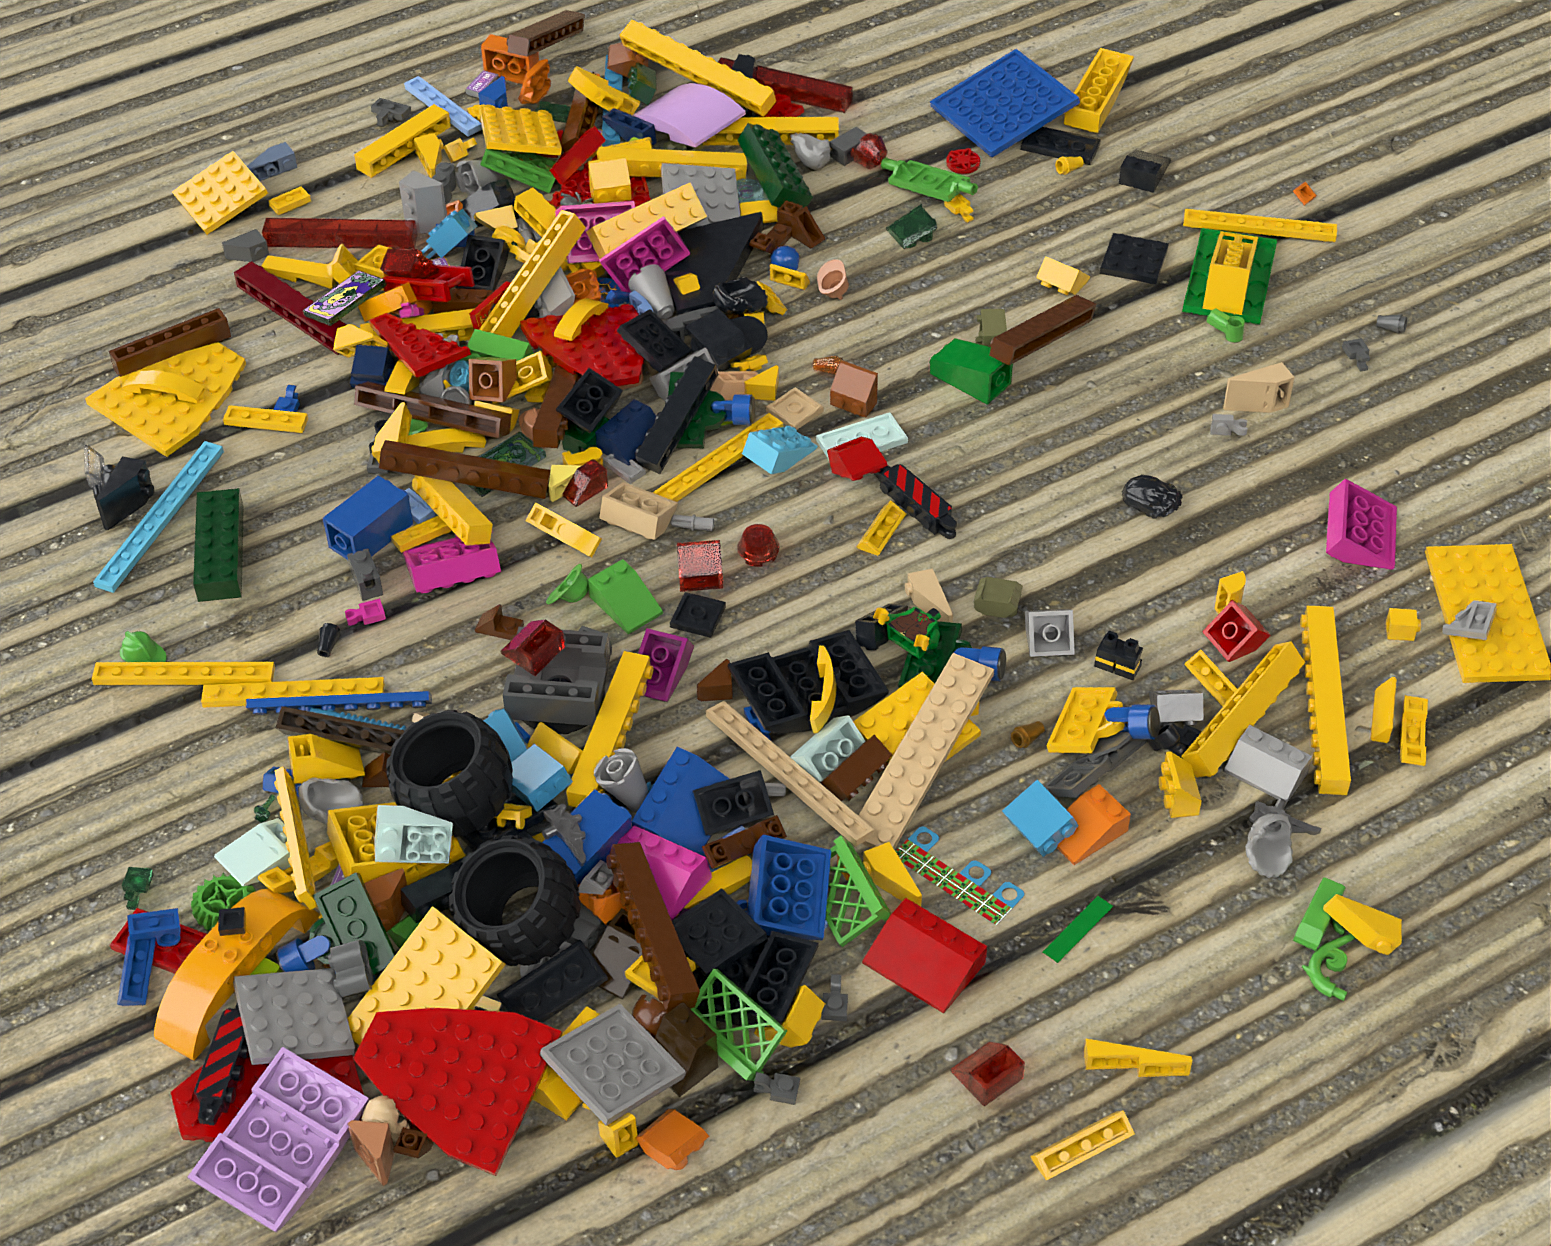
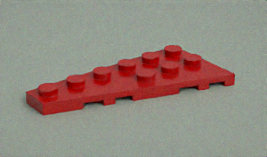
(417, 349)

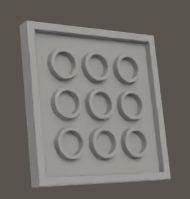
(713, 186)
(294, 1013)
(612, 1064)

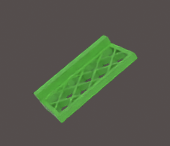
(523, 171)
(863, 884)
(726, 1048)

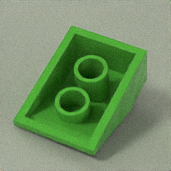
(623, 596)

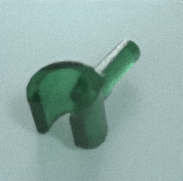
(261, 812)

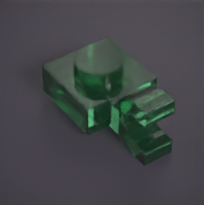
(136, 882)

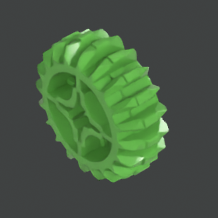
(209, 898)

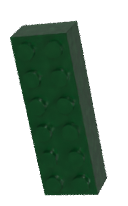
(773, 166)
(218, 545)

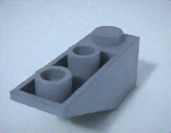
(273, 162)

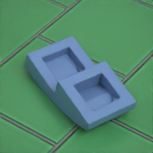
(639, 302)

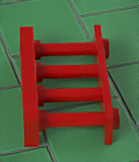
(436, 286)

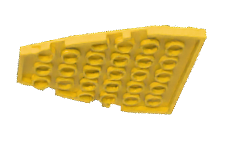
(158, 415)

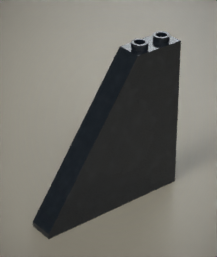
(715, 257)

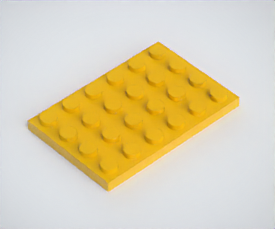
(519, 130)
(431, 970)

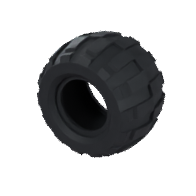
(437, 749)
(493, 877)

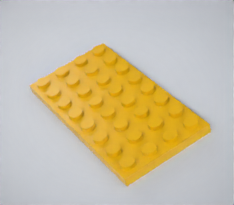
(1514, 641)

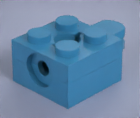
(449, 233)

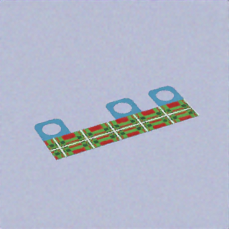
(957, 884)

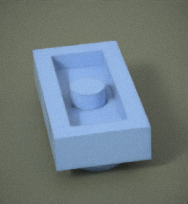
(419, 508)

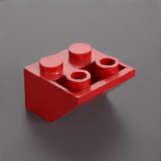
(856, 458)

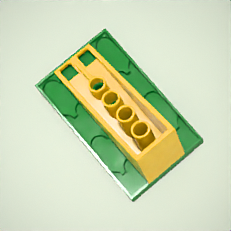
(1230, 274)

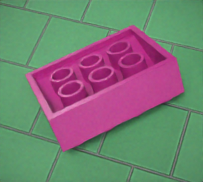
(590, 216)
(654, 245)
(1361, 527)
(449, 563)
(675, 869)

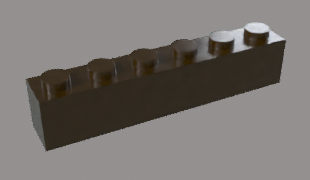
(337, 729)

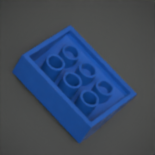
(671, 805)
(789, 887)

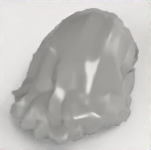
(811, 151)
(321, 795)
(1270, 845)

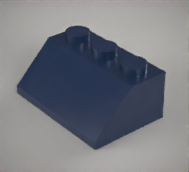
(625, 431)

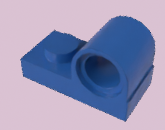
(158, 924)

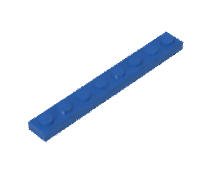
(348, 702)

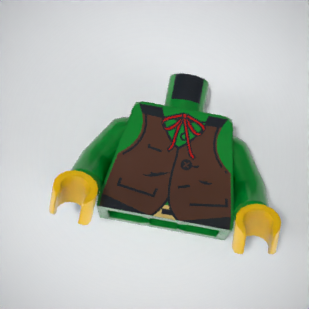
(912, 629)

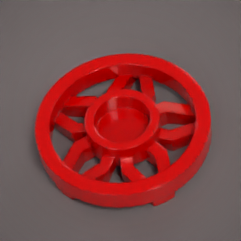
(963, 159)

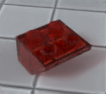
(407, 264)
(700, 565)
(535, 646)
(990, 1071)

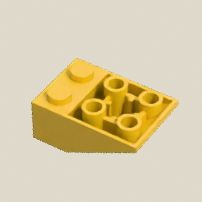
(322, 759)

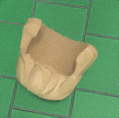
(383, 1111)

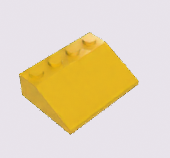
(353, 842)

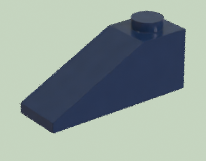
(629, 126)

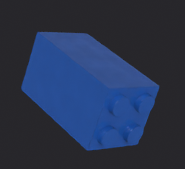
(368, 518)
(603, 824)

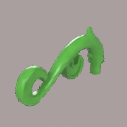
(1336, 964)

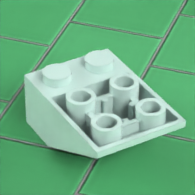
(411, 836)
(256, 852)

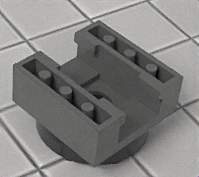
(567, 690)

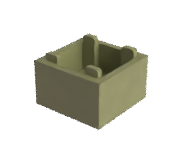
(991, 325)

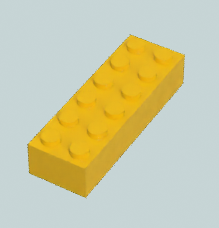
(678, 206)

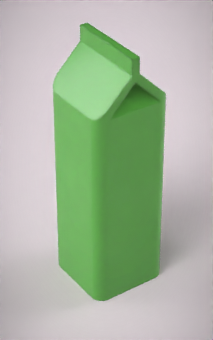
(1316, 919)

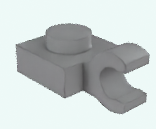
(1225, 424)

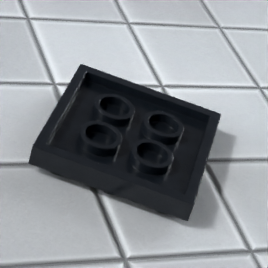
(1134, 258)
(654, 340)
(717, 932)

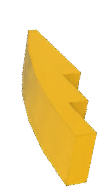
(448, 439)

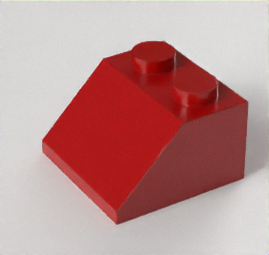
(1236, 632)

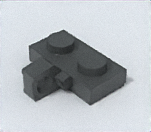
(389, 110)

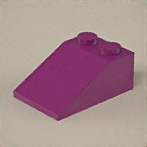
(669, 659)

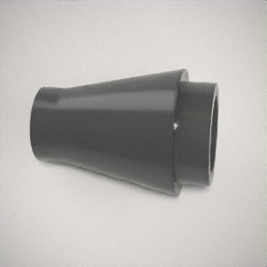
(1395, 323)

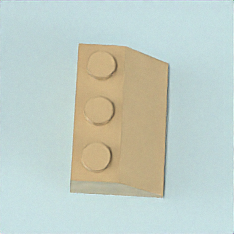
(637, 510)

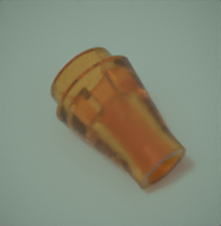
(827, 364)

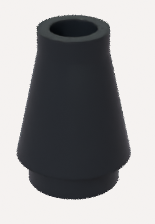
(328, 637)

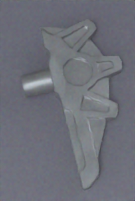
(1296, 825)
(566, 828)

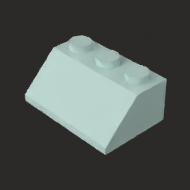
(829, 747)

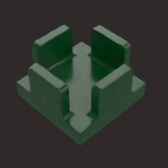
(577, 437)

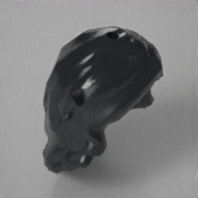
(739, 296)
(1151, 496)

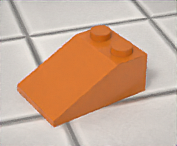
(1099, 822)

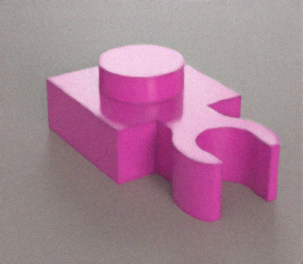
(368, 613)

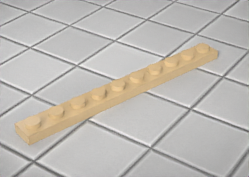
(790, 774)

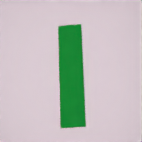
(1077, 929)

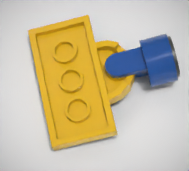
(1095, 714)

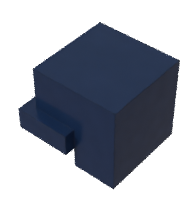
(371, 365)

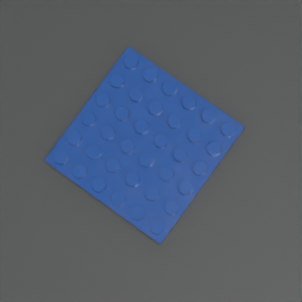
(1004, 102)

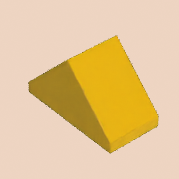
(763, 385)

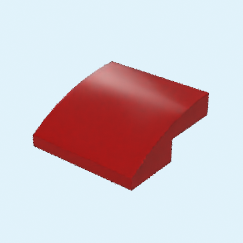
(784, 108)

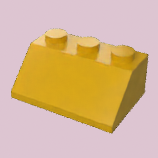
(531, 373)

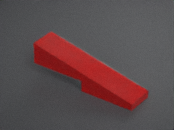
(577, 154)

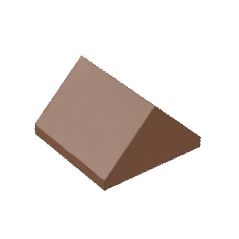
(374, 1146)

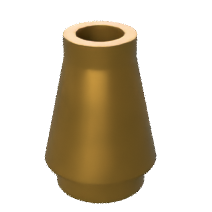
(1024, 735)

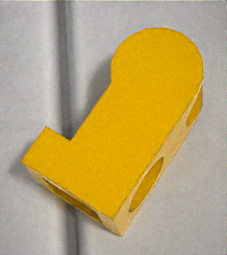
(583, 457)

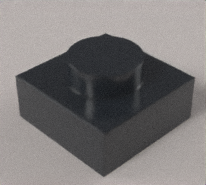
(232, 921)

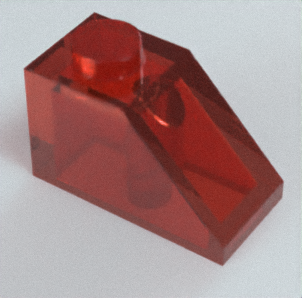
(586, 483)

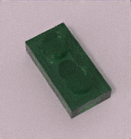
(558, 112)

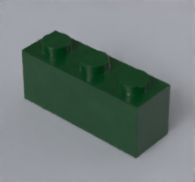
(642, 83)

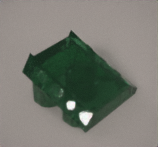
(913, 227)

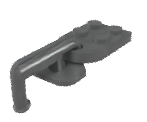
(1089, 768)

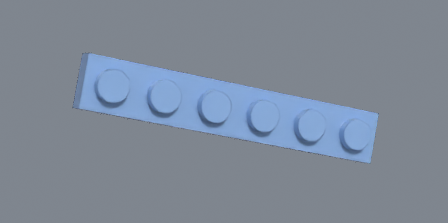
(430, 96)

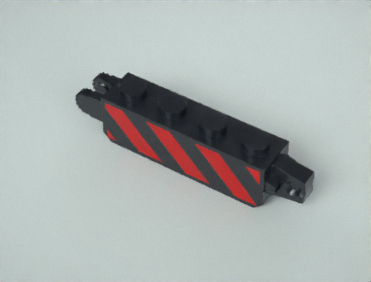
(917, 499)
(222, 1067)

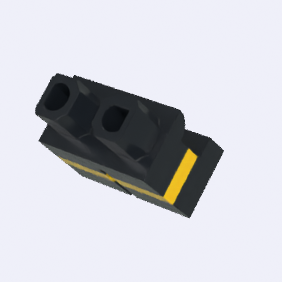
(1119, 656)

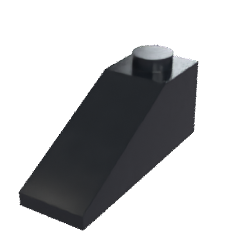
(870, 632)

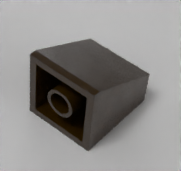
(690, 1044)

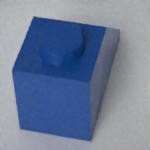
(494, 94)

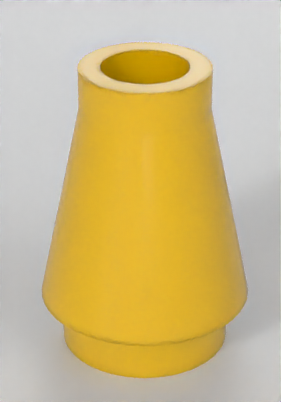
(1068, 164)

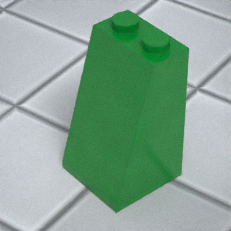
(971, 370)

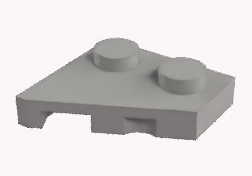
(1473, 621)

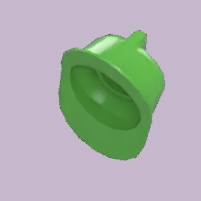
(572, 588)
(141, 648)

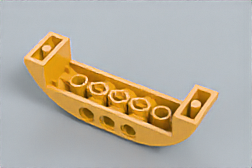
(209, 970)

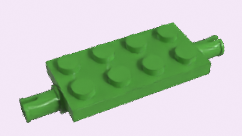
(927, 179)

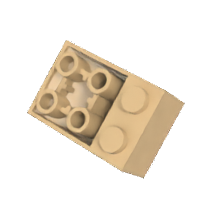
(1260, 390)

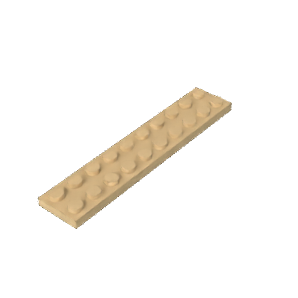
(924, 749)

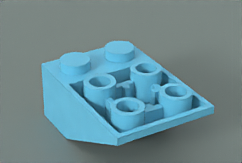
(777, 448)

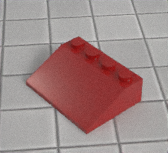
(925, 955)

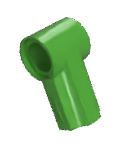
(1231, 326)

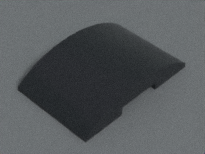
(785, 685)
(766, 974)

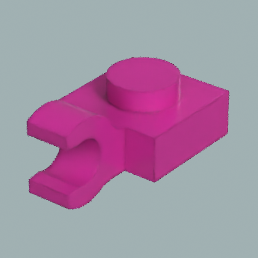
(410, 310)

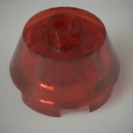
(870, 151)
(758, 545)

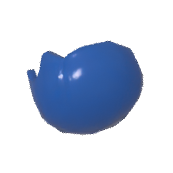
(785, 257)

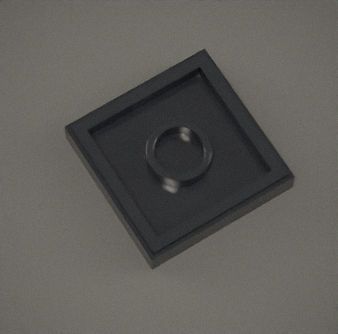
(697, 614)

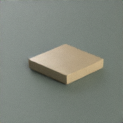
(795, 408)

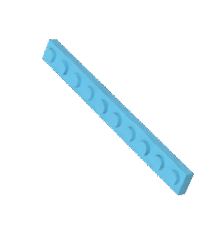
(158, 517)

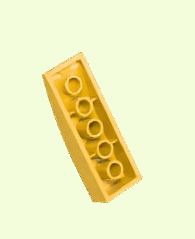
(1099, 90)

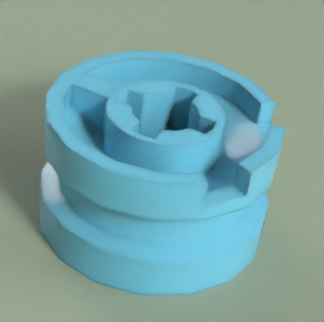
(460, 374)

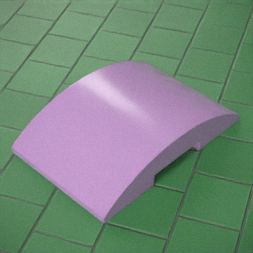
(691, 113)
(280, 1141)

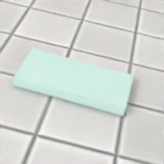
(881, 429)

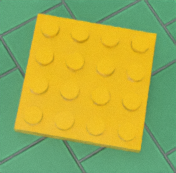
(220, 192)
(895, 714)

